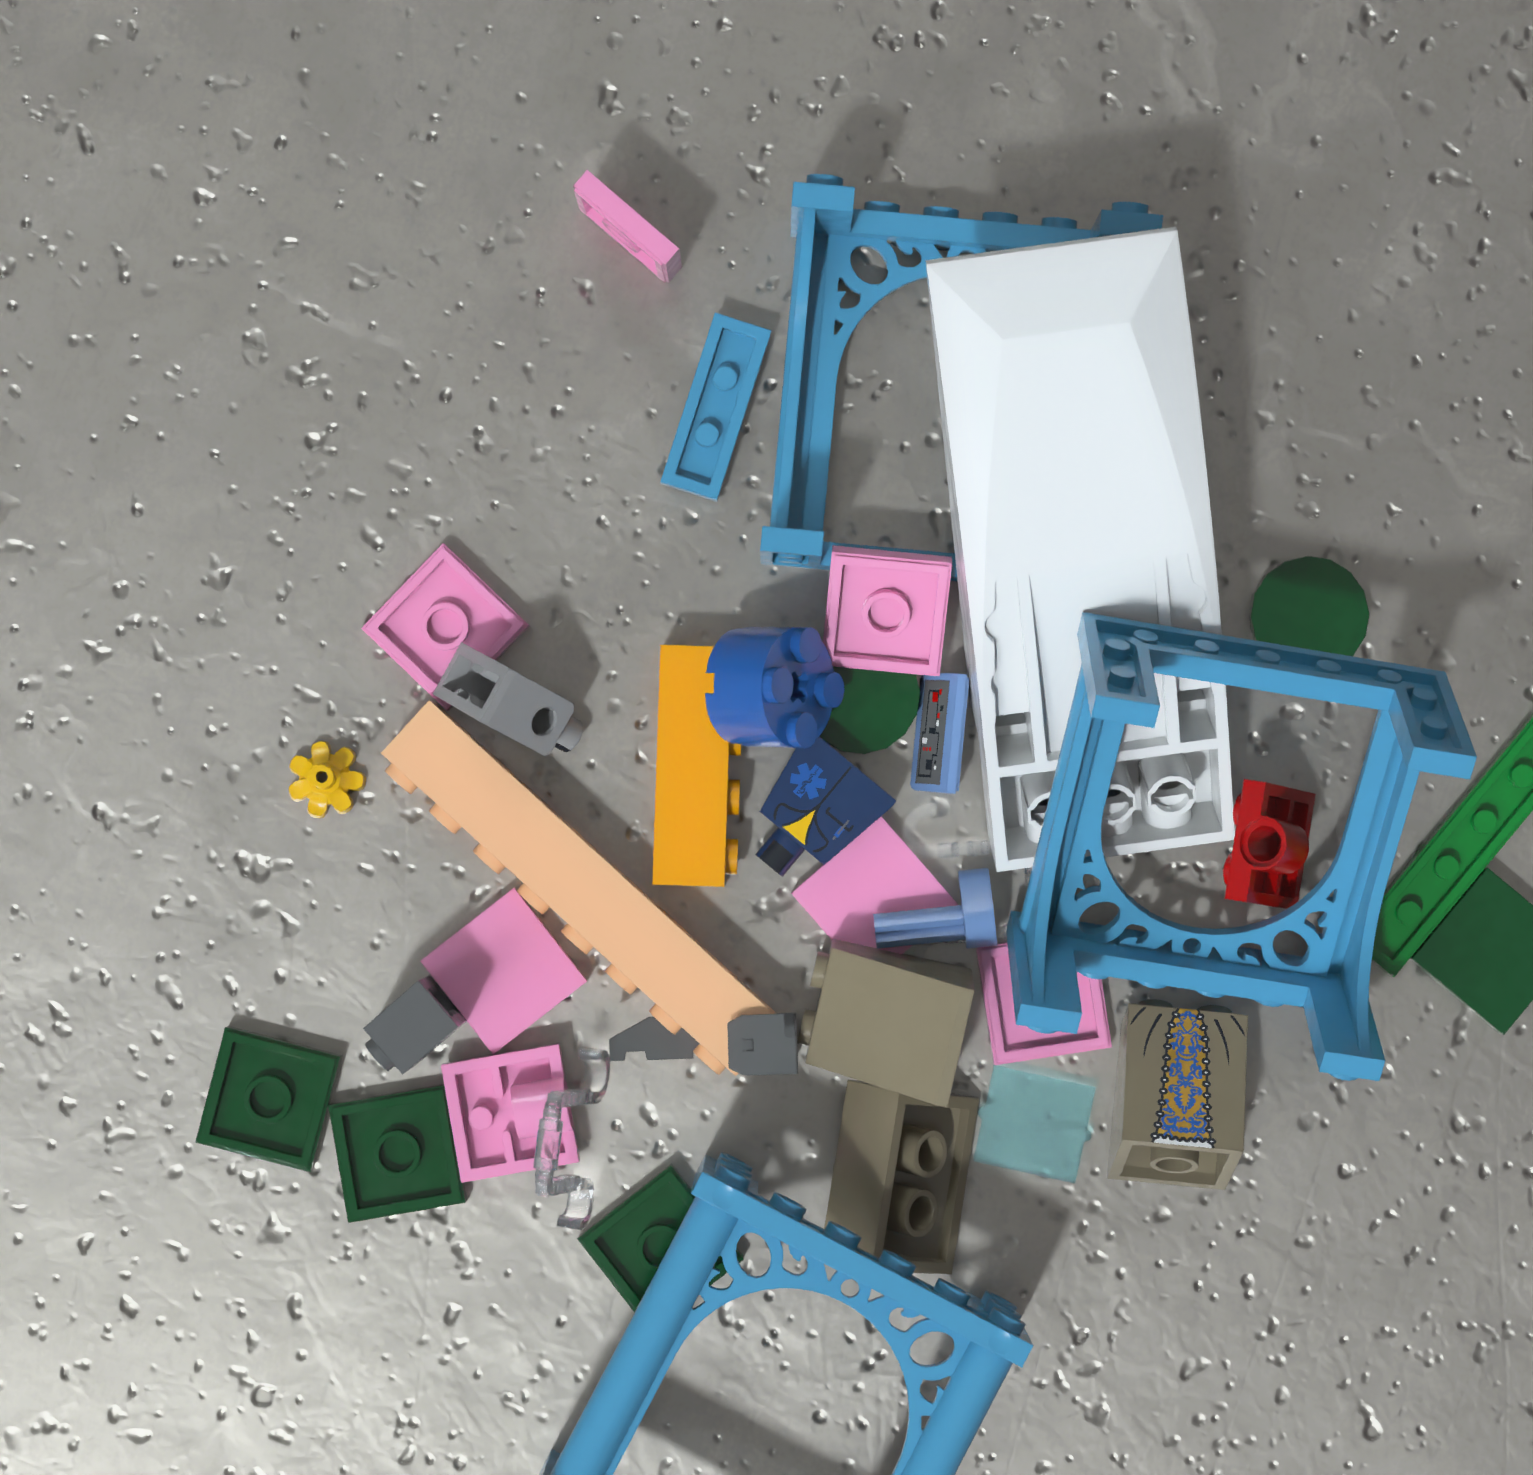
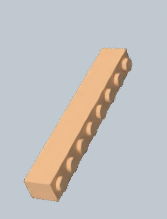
(572, 879)

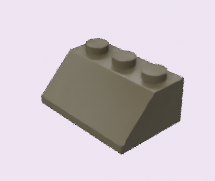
(902, 1173)

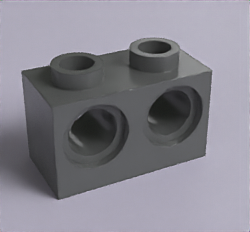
(412, 1026)

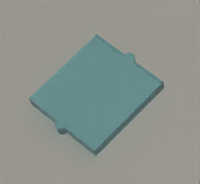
(1034, 1124)

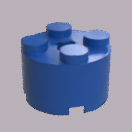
(772, 686)

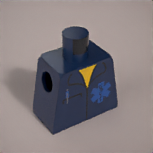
(819, 807)

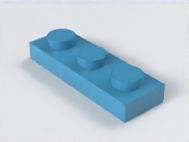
(716, 407)

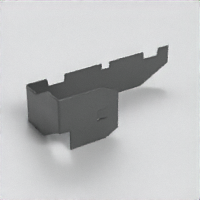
(755, 1043)

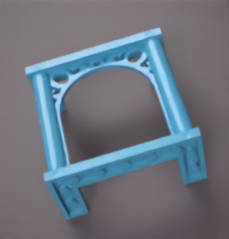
(826, 236)
(1116, 686)
(727, 1206)

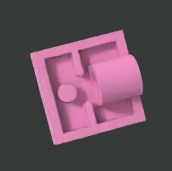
(498, 1109)

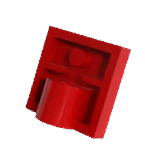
(1268, 844)

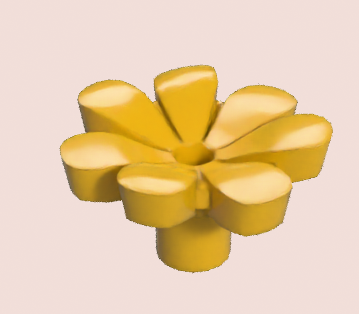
(335, 788)

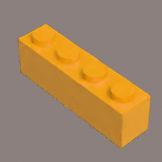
(691, 777)

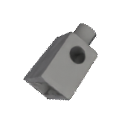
(509, 702)

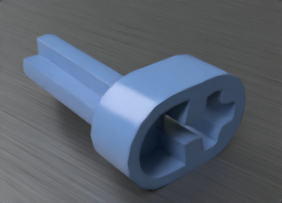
(969, 921)

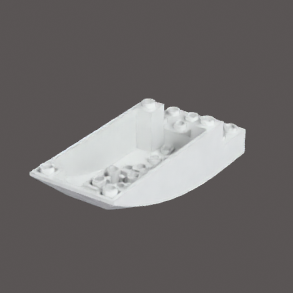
(1075, 496)

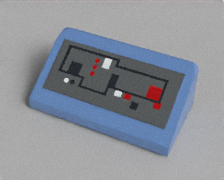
(939, 733)

